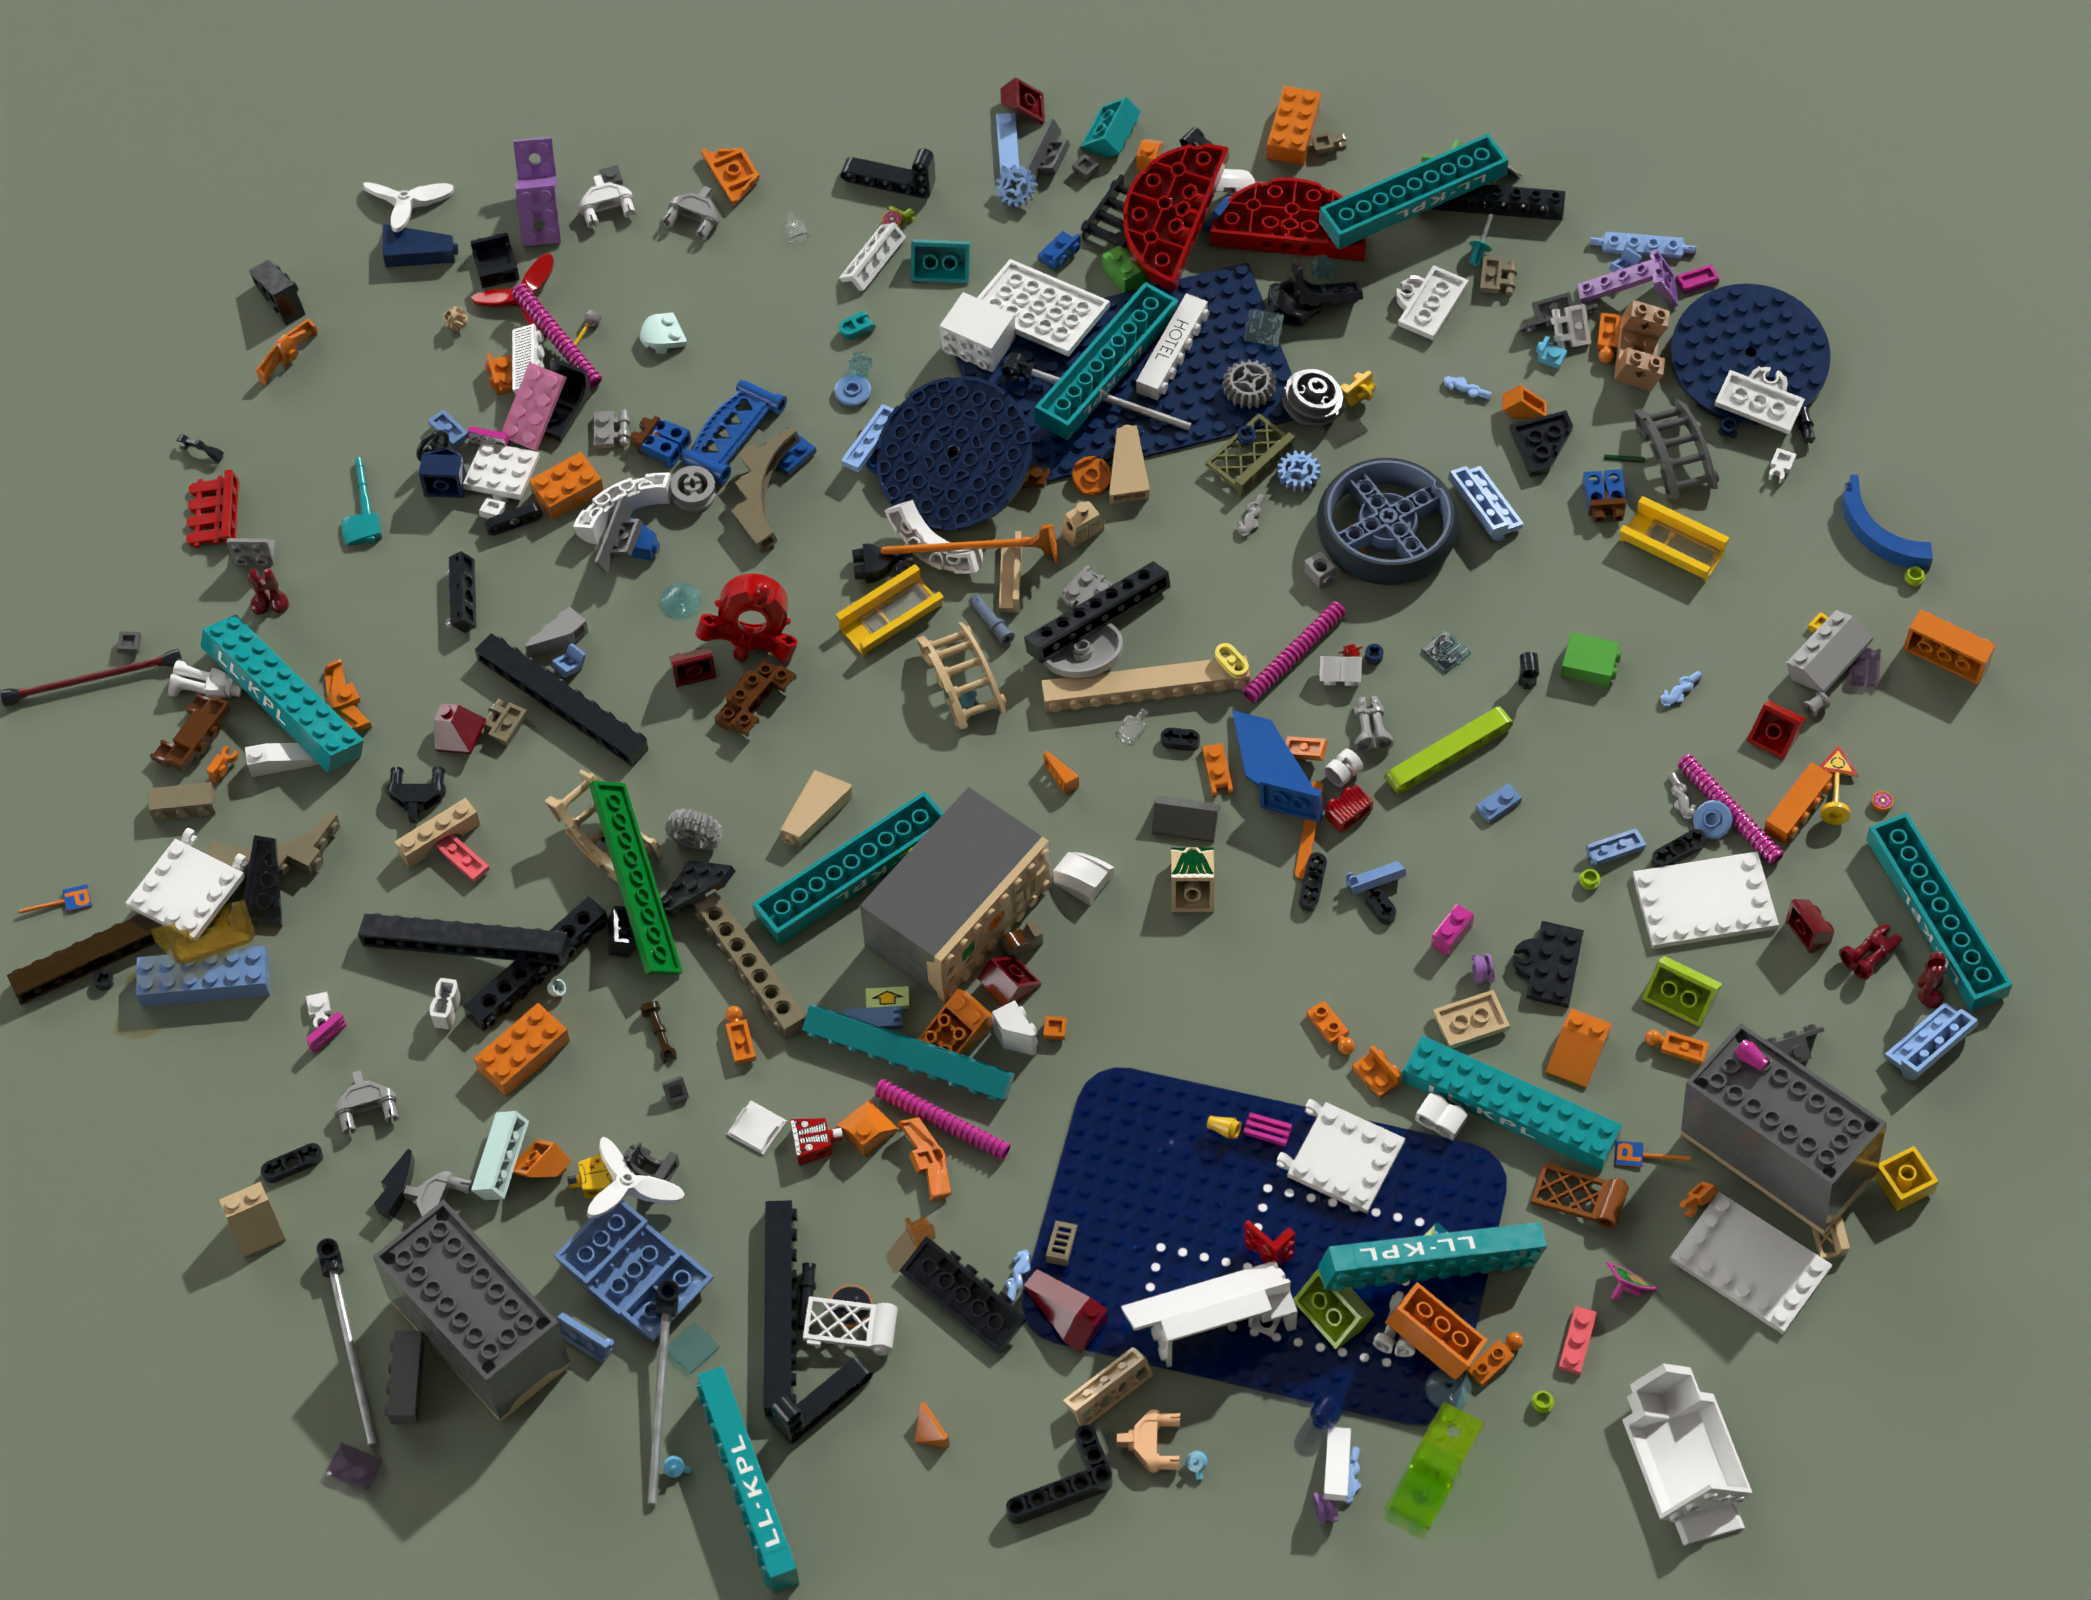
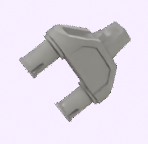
(696, 207)
(364, 1097)
(435, 1190)

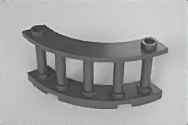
(1650, 429)

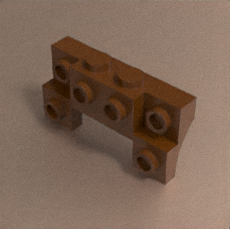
(750, 694)
(195, 734)

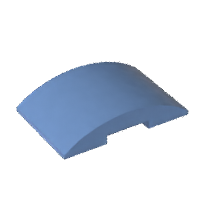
(623, 1263)

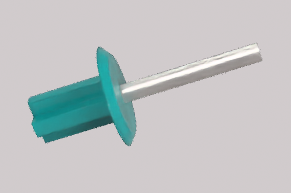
(1480, 246)

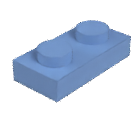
(445, 422)
(1498, 803)

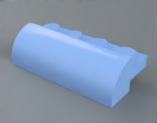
(1485, 501)
(1930, 1040)

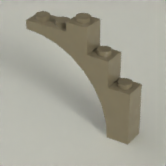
(753, 486)
(300, 853)

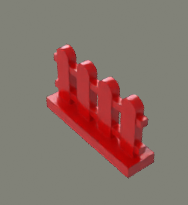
(225, 508)

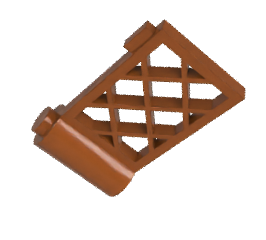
(1609, 1198)

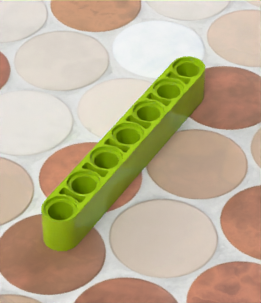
(1448, 750)

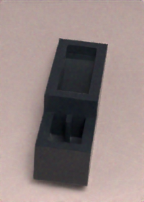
(394, 1185)

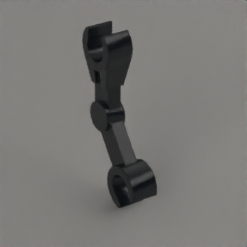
(214, 453)

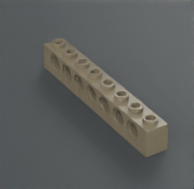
(714, 907)

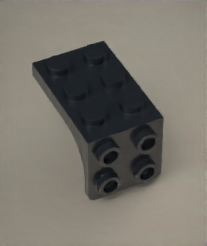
(1321, 293)
(571, 399)

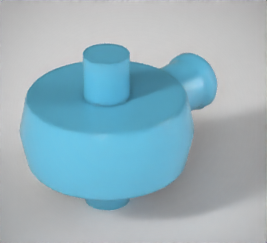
(967, 700)
(1196, 1462)
(674, 1466)

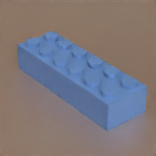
(217, 977)

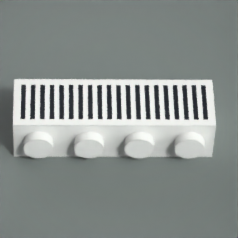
(525, 349)

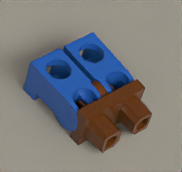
(661, 440)
(1605, 495)

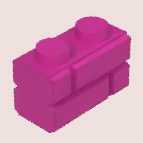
(1452, 929)

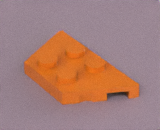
(732, 171)

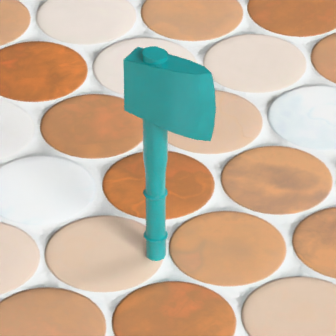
(365, 526)

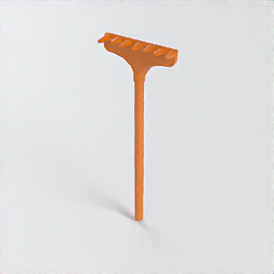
(1043, 540)

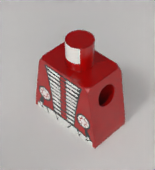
(813, 1139)

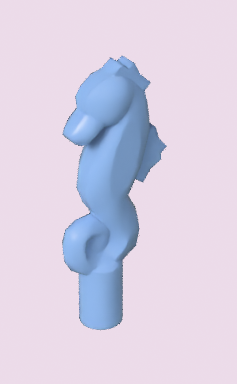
(1461, 384)
(1676, 695)
(1022, 1267)
(1354, 1468)

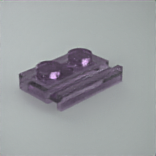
(1865, 669)
(354, 1466)

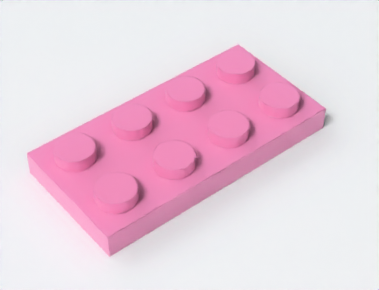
(533, 406)

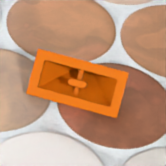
(929, 1429)

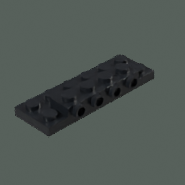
(964, 1294)

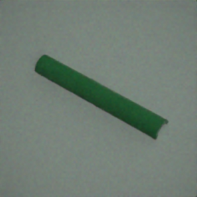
(1624, 458)

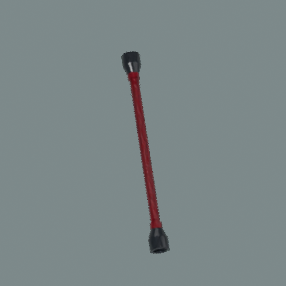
(12, 695)

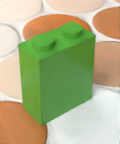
(1591, 659)

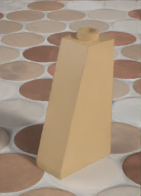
(1129, 473)
(815, 807)

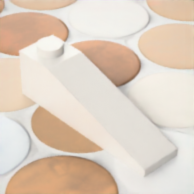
(276, 758)

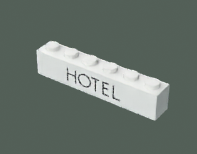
(1172, 347)

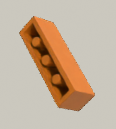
(1798, 803)

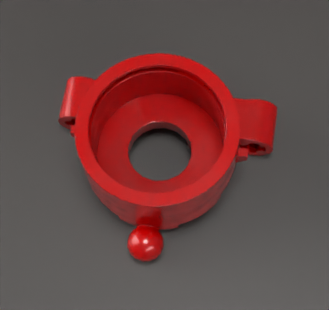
(746, 594)

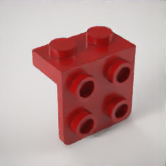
(1279, 1251)

